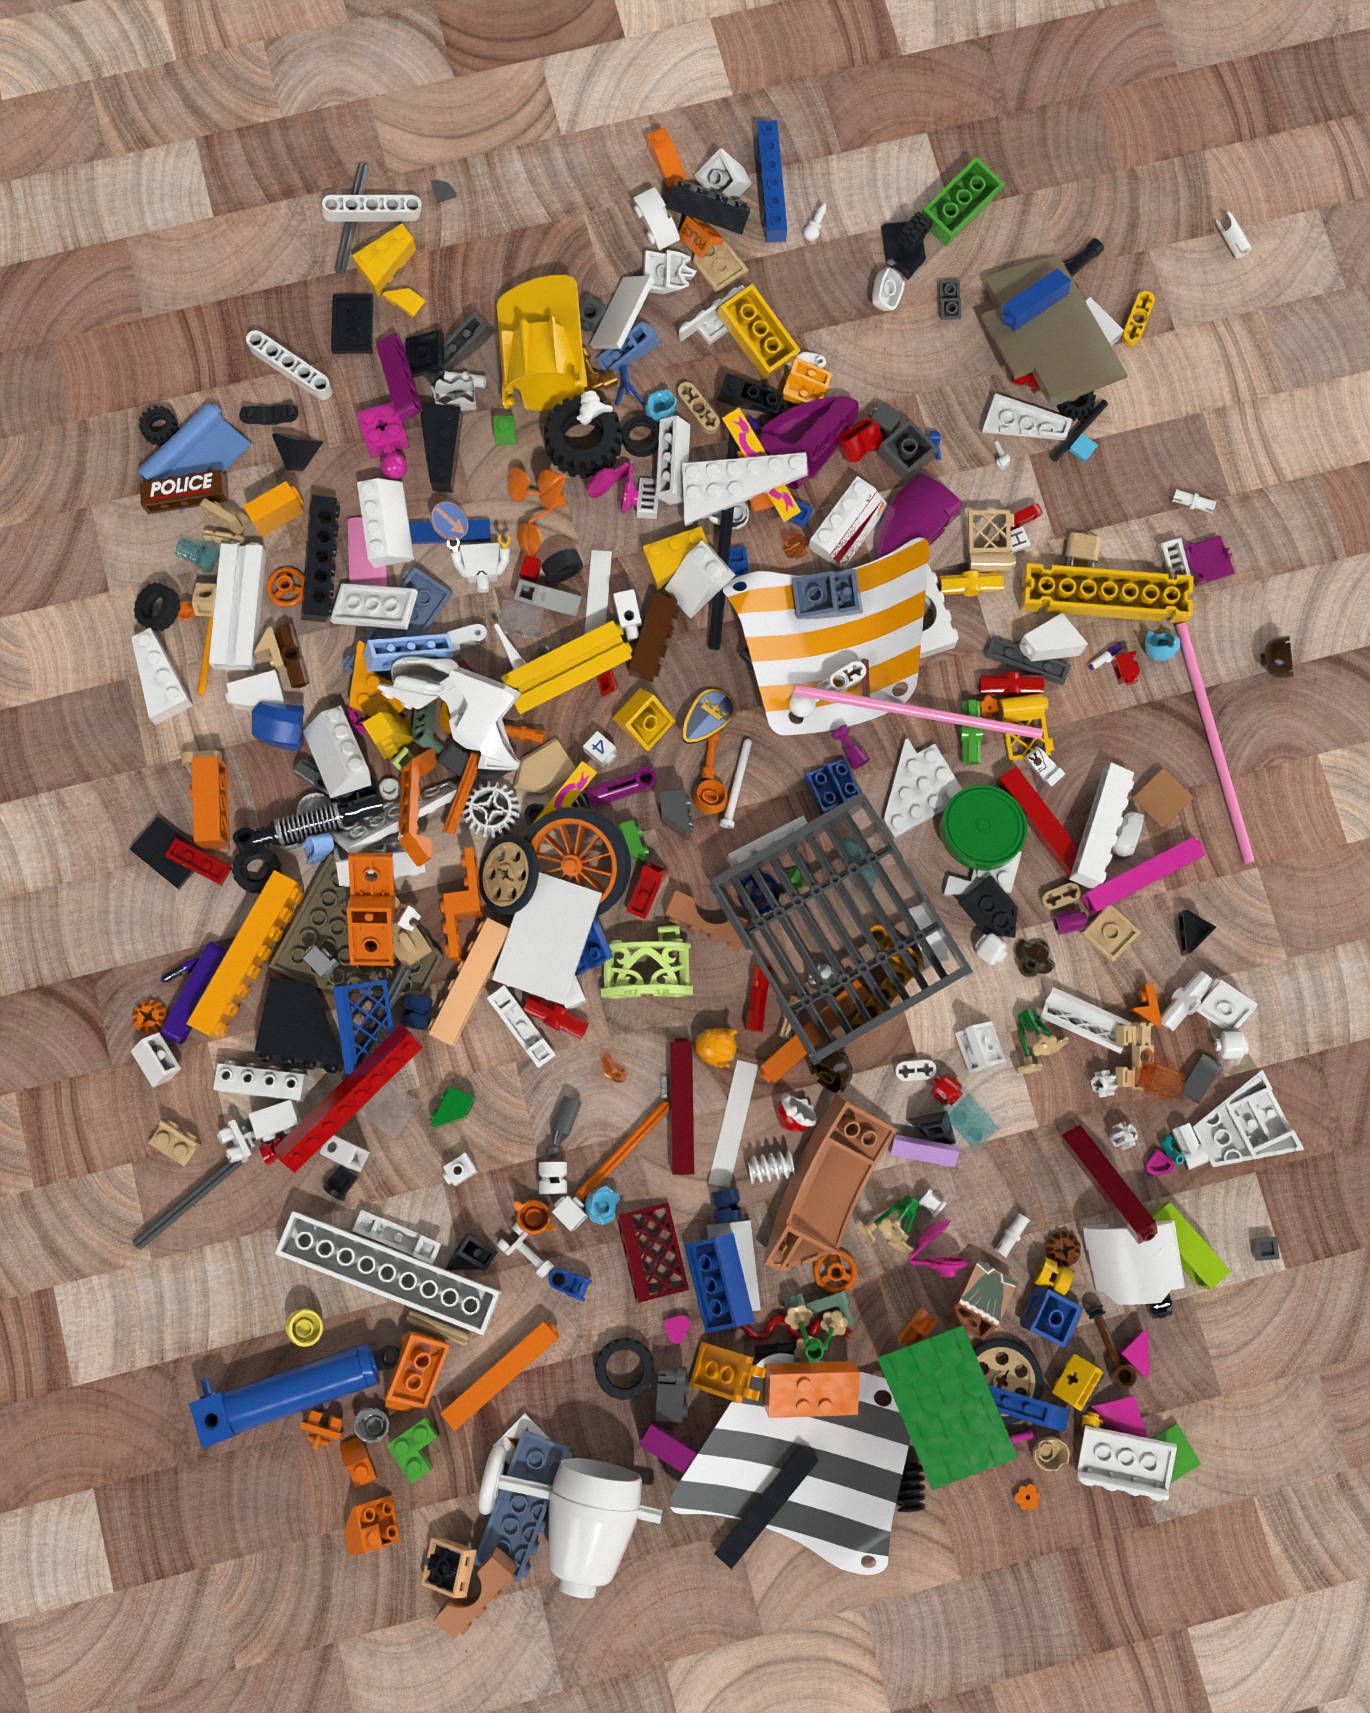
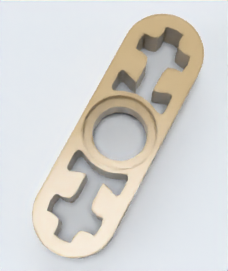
(698, 399)

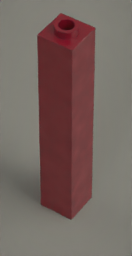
(682, 1107)
(1110, 1184)

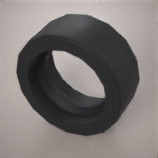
(639, 421)
(562, 565)

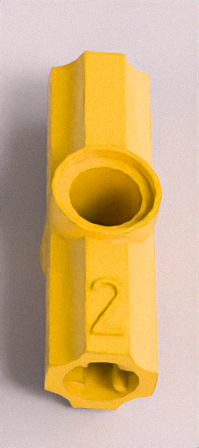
(971, 583)

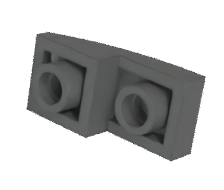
(949, 299)
(1201, 1078)

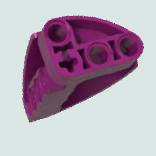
(811, 430)
(917, 511)

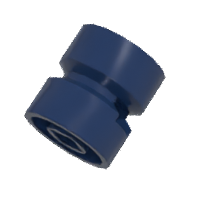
(416, 1012)
(726, 1205)

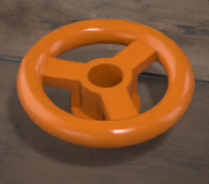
(281, 581)
(821, 1282)

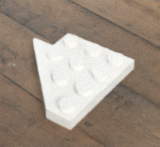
(919, 789)

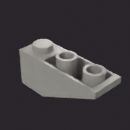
(547, 597)

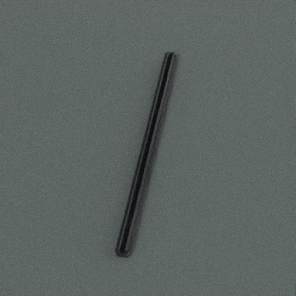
(723, 552)

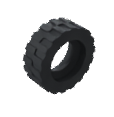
(167, 613)
(240, 874)

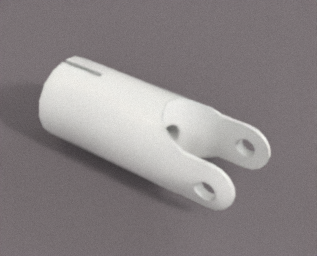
(1235, 238)

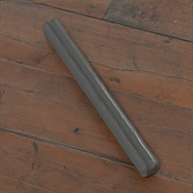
(350, 227)
(393, 991)
(185, 1203)

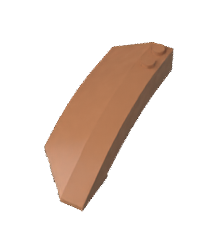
(827, 1184)

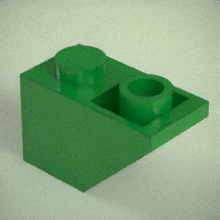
(454, 1108)

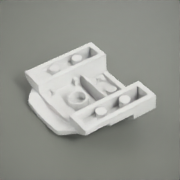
(1134, 1271)

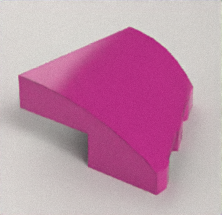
(1121, 1416)

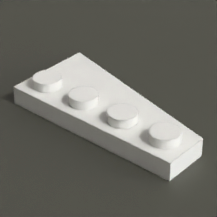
(1021, 419)

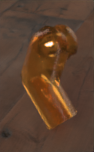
(612, 1072)

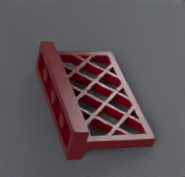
(633, 1256)

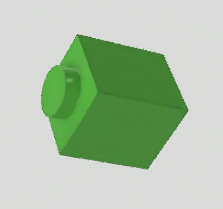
(505, 430)

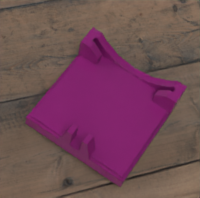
(1208, 560)

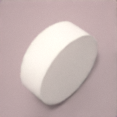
(389, 789)

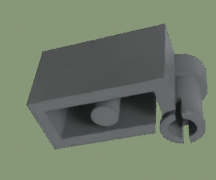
(670, 1394)

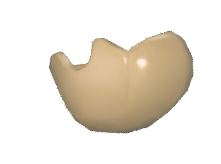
(1050, 1453)

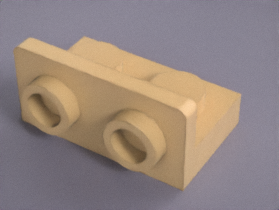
(225, 515)
(175, 1143)

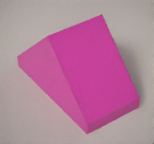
(1136, 1352)

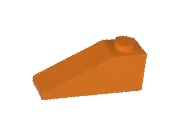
(665, 156)

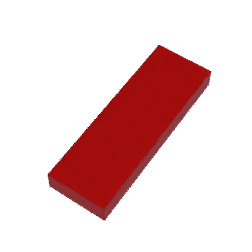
(198, 861)

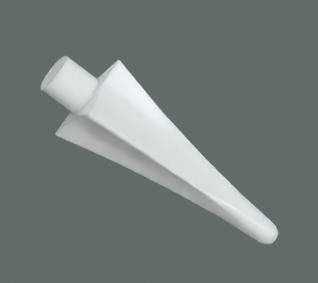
(514, 658)

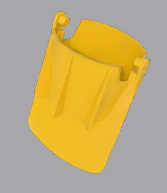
(541, 342)

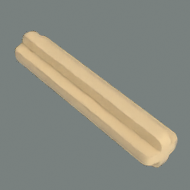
(437, 1328)

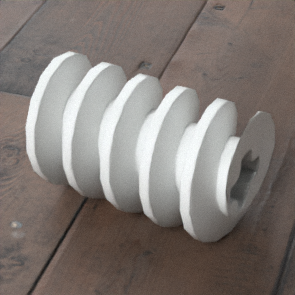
(771, 1166)

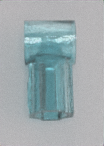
(202, 557)

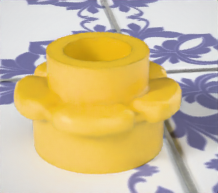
(1091, 1419)

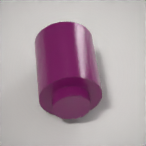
(1069, 921)

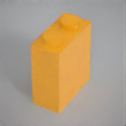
(274, 508)

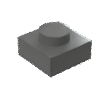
(1266, 1248)

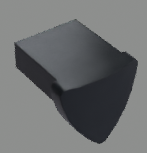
(340, 1183)

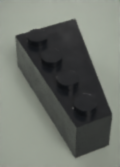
(707, 206)

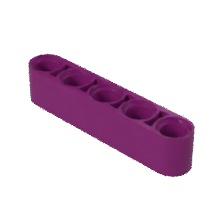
(398, 377)

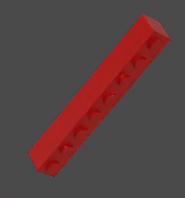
(347, 1098)

